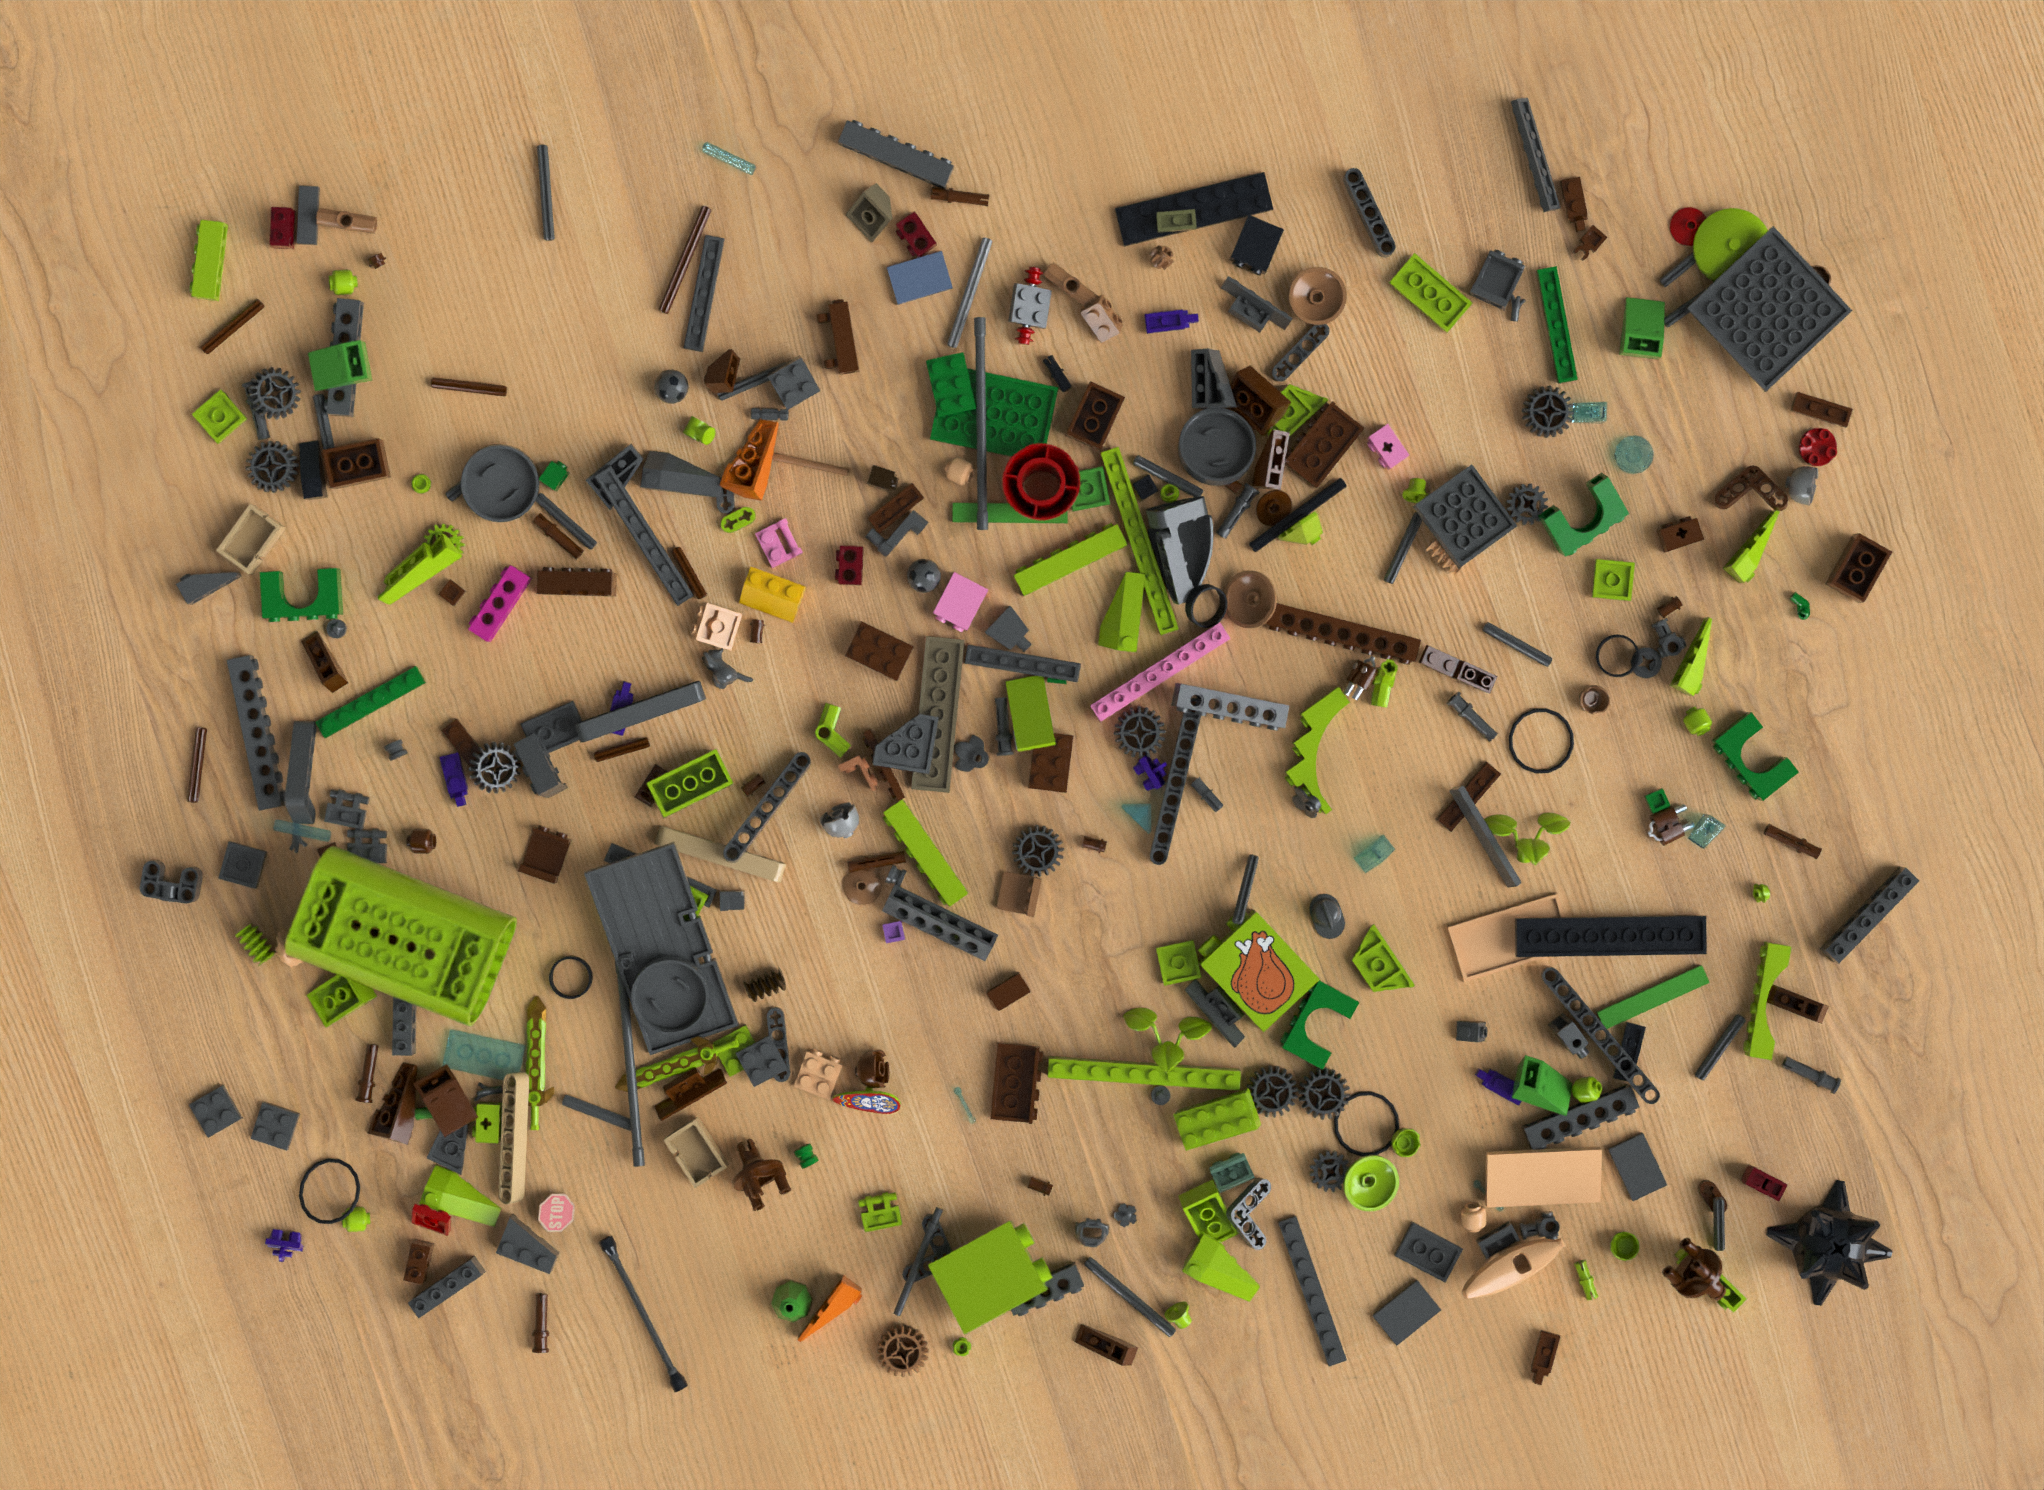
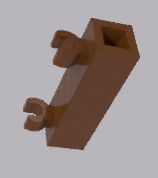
(843, 337)

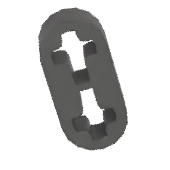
(730, 499)

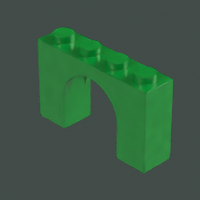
(1609, 511)
(326, 604)
(1730, 744)
(1296, 1039)

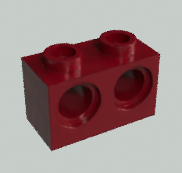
(282, 228)
(919, 232)
(855, 565)
(1763, 1182)

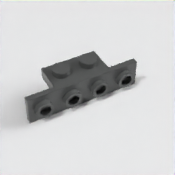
(1252, 308)
(1219, 1009)

